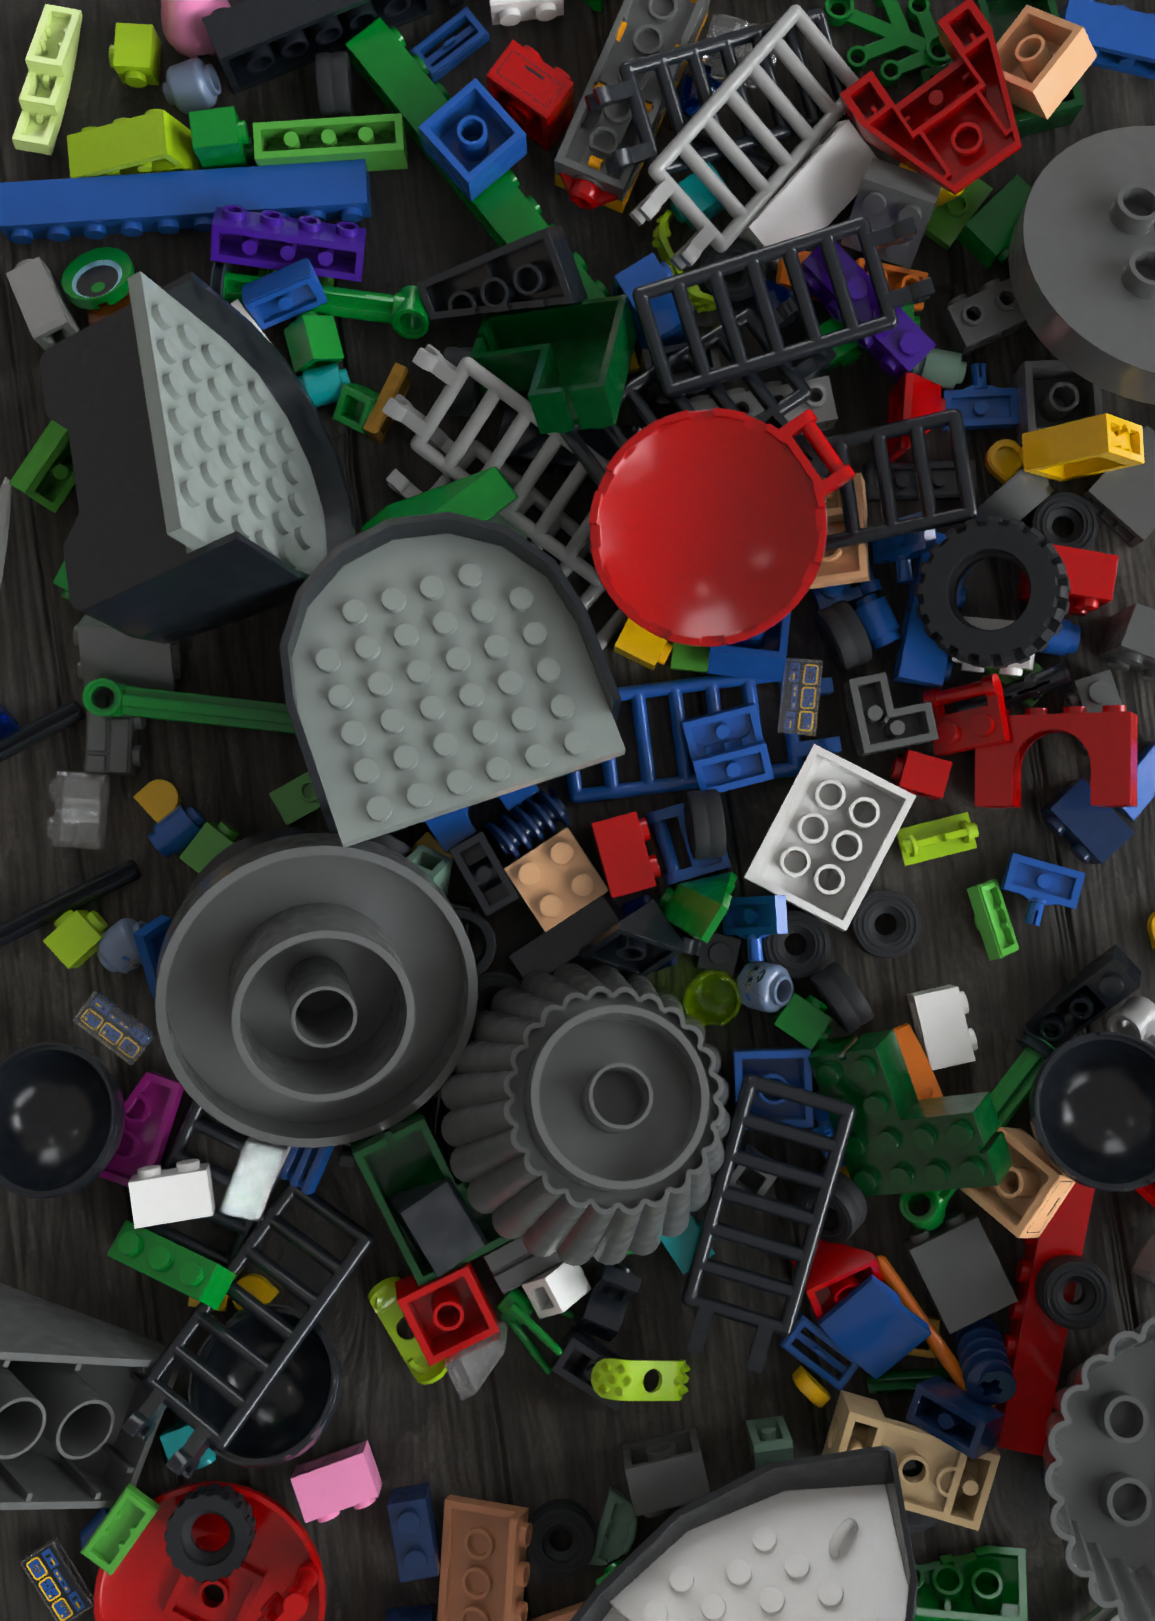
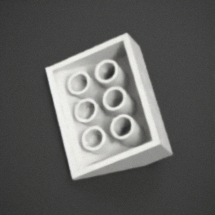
(830, 837)

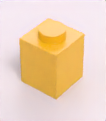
(642, 646)

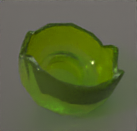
(712, 997)

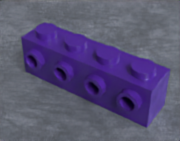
(278, 241)
(895, 349)

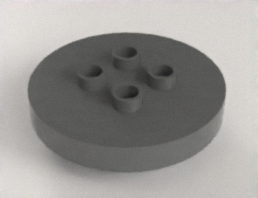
(1088, 260)
(315, 991)

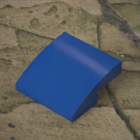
(727, 748)
(874, 1327)

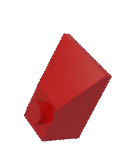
(909, 399)
(836, 1273)

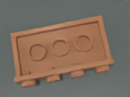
(483, 1561)

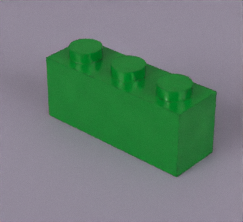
(172, 1265)

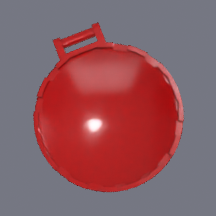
(713, 524)

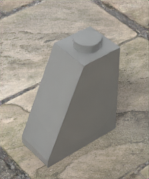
(42, 303)

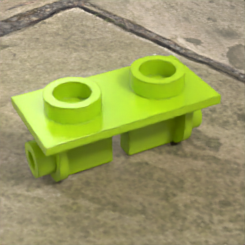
(937, 838)

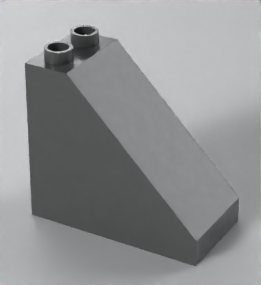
(64, 1405)

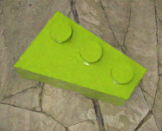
(132, 146)

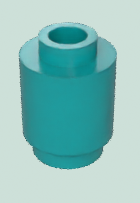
(324, 383)

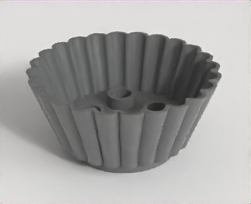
(587, 1114)
(1104, 1472)

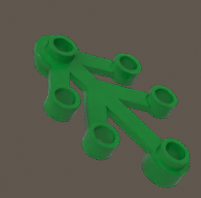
(894, 37)

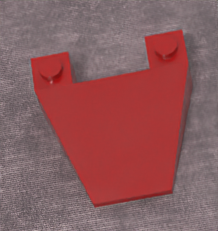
(953, 122)

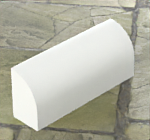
(815, 189)

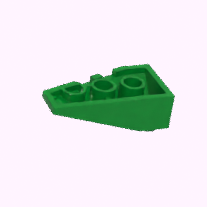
(474, 496)
(699, 904)
(974, 1586)

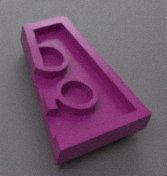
(147, 1127)

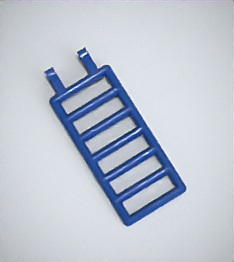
(686, 779)

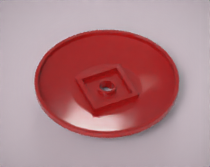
(154, 1590)

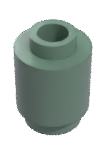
(942, 368)

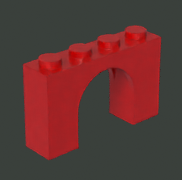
(1107, 736)

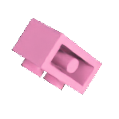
(337, 1482)

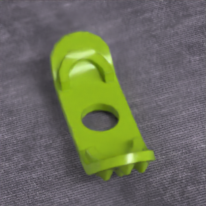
(699, 300)
(385, 1304)
(624, 1379)

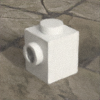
(556, 1289)

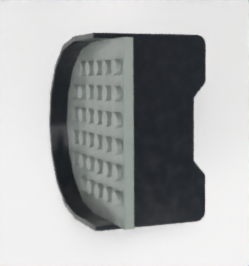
(191, 465)
(441, 673)

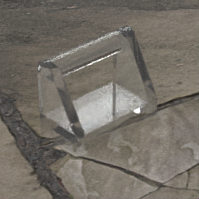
(473, 1365)

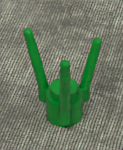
(516, 1310)

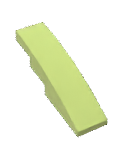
(49, 79)

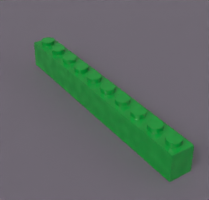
(406, 89)

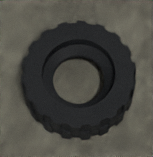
(210, 1564)

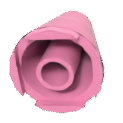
(184, 25)

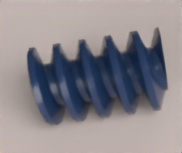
(528, 823)
(985, 1362)

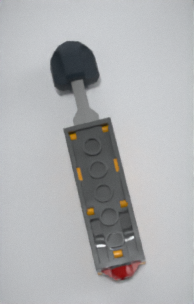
(638, 31)

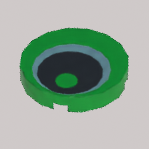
(97, 278)

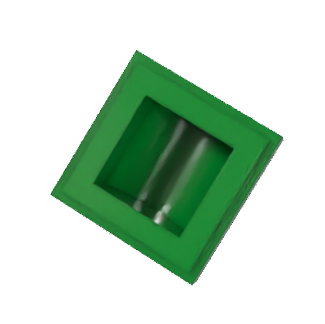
(355, 406)

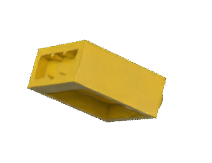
(1082, 448)

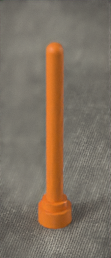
(935, 1341)

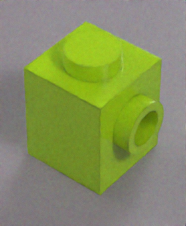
(136, 54)
(76, 936)

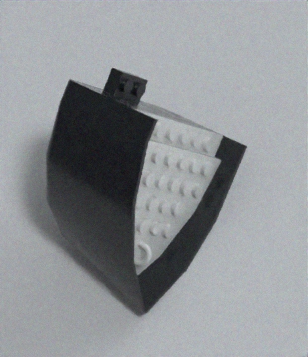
(776, 1545)

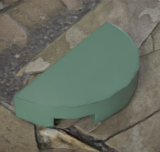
(615, 1529)

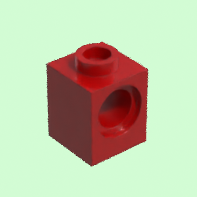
(921, 774)

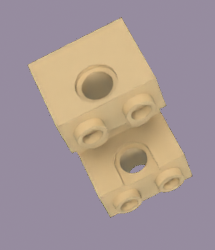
(950, 1482)

